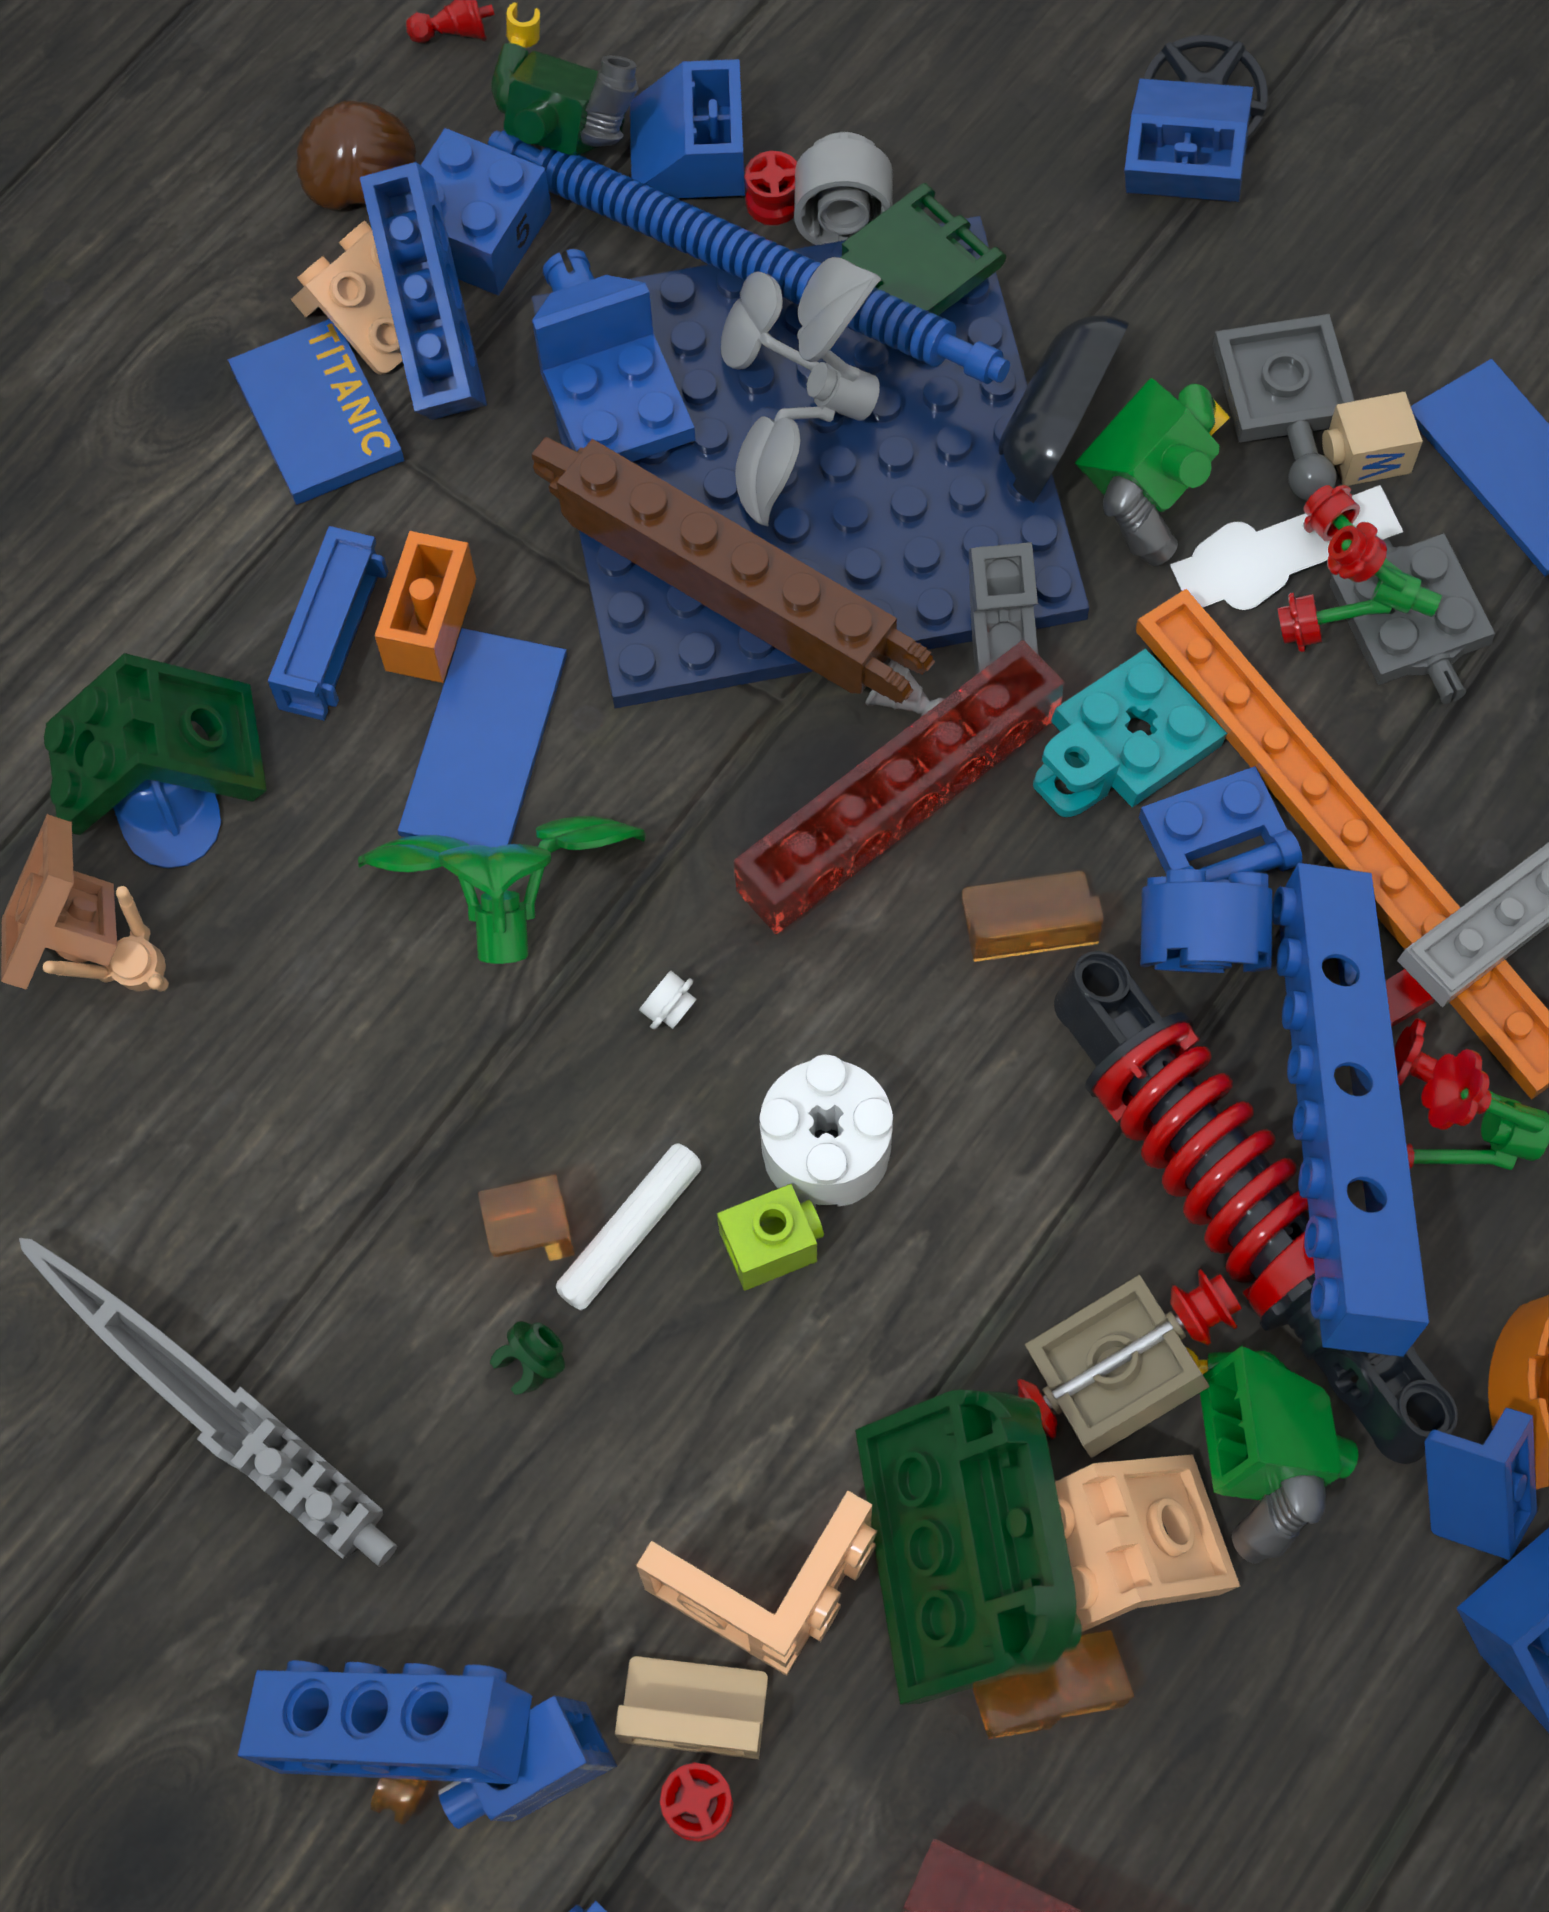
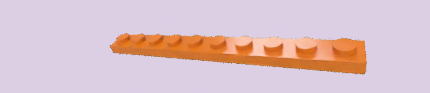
(1341, 821)

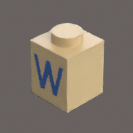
(1372, 439)

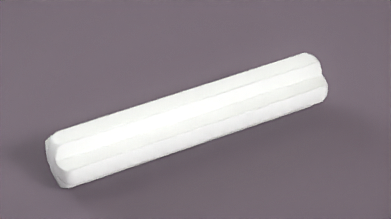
(628, 1226)

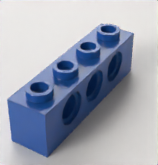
(423, 291)
(387, 1723)

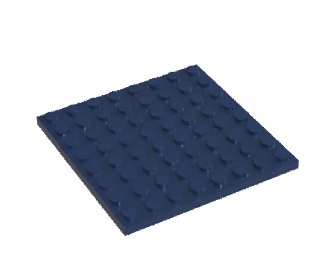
(867, 504)

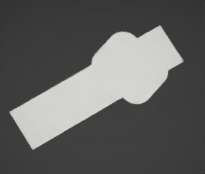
(1253, 565)

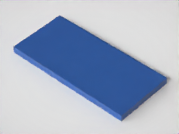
(1497, 450)
(483, 739)

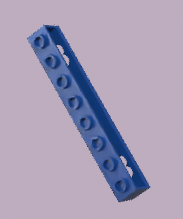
(1368, 1261)

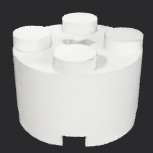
(826, 1097)

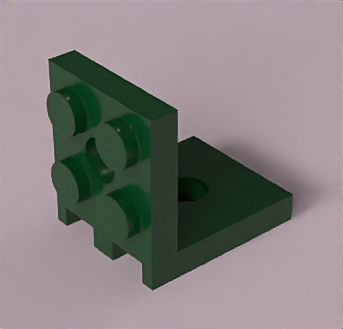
(139, 728)

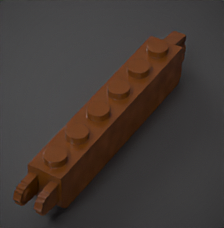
(730, 569)

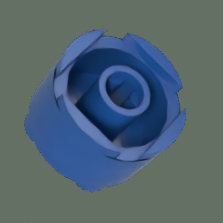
(1206, 924)

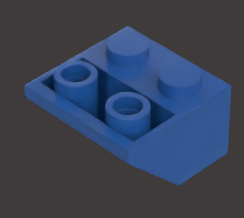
(690, 131)
(1188, 139)

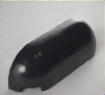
(1058, 399)

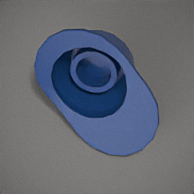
(169, 823)

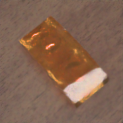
(1077, 1684)

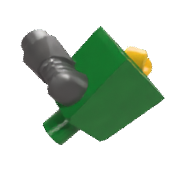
(1151, 459)
(1270, 1443)

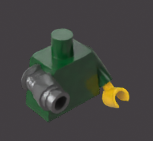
(558, 100)

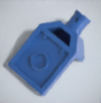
(606, 363)

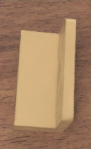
(693, 1707)

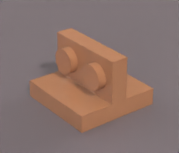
(56, 909)

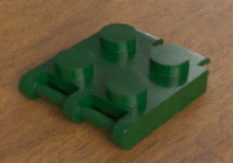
(919, 256)

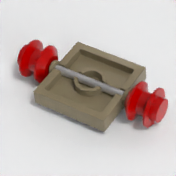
(1125, 1359)

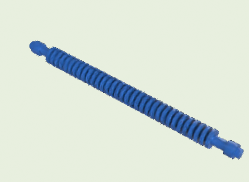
(743, 253)

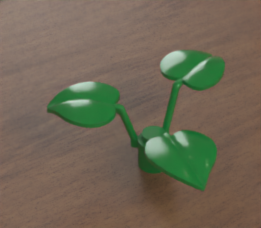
(500, 915)

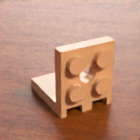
(1119, 1540)
(806, 1608)

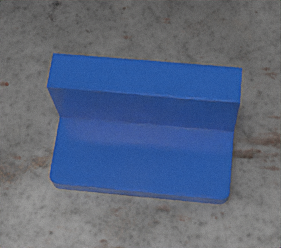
(1484, 1491)

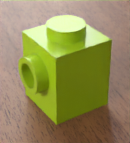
(770, 1236)

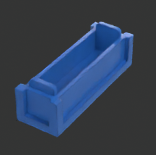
(326, 623)

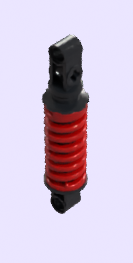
(1233, 1187)

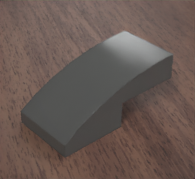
(1001, 600)

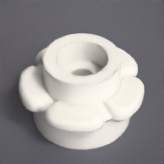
(668, 1001)

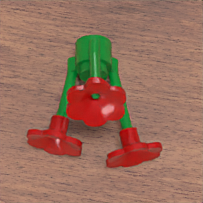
(1455, 1094)

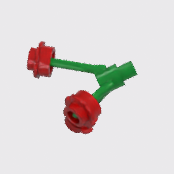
(1354, 555)

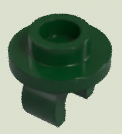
(537, 1351)

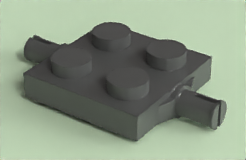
(1413, 642)

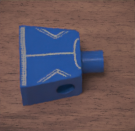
(558, 1756)

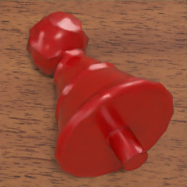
(457, 18)

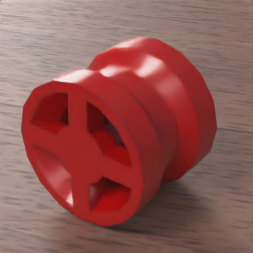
(774, 172)
(690, 1791)

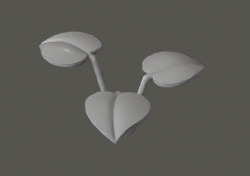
(824, 312)

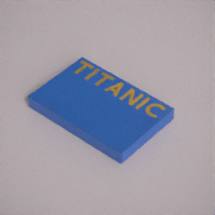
(315, 411)

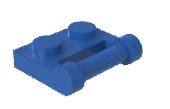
(1218, 818)

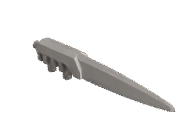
(230, 1422)

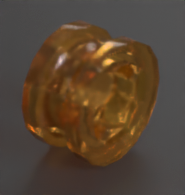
(399, 1796)

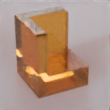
(527, 1218)

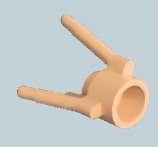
(135, 961)

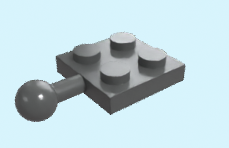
(1285, 383)

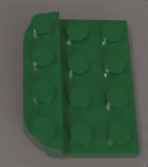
(968, 1542)

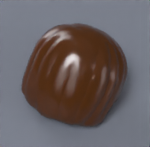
(348, 144)

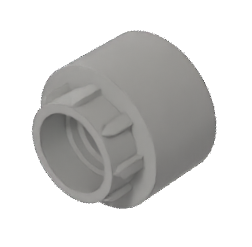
(840, 187)

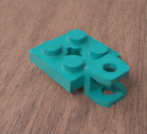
(1101, 752)

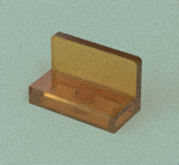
(1031, 916)

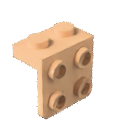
(354, 299)

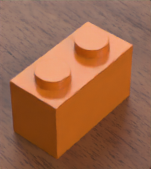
(426, 606)

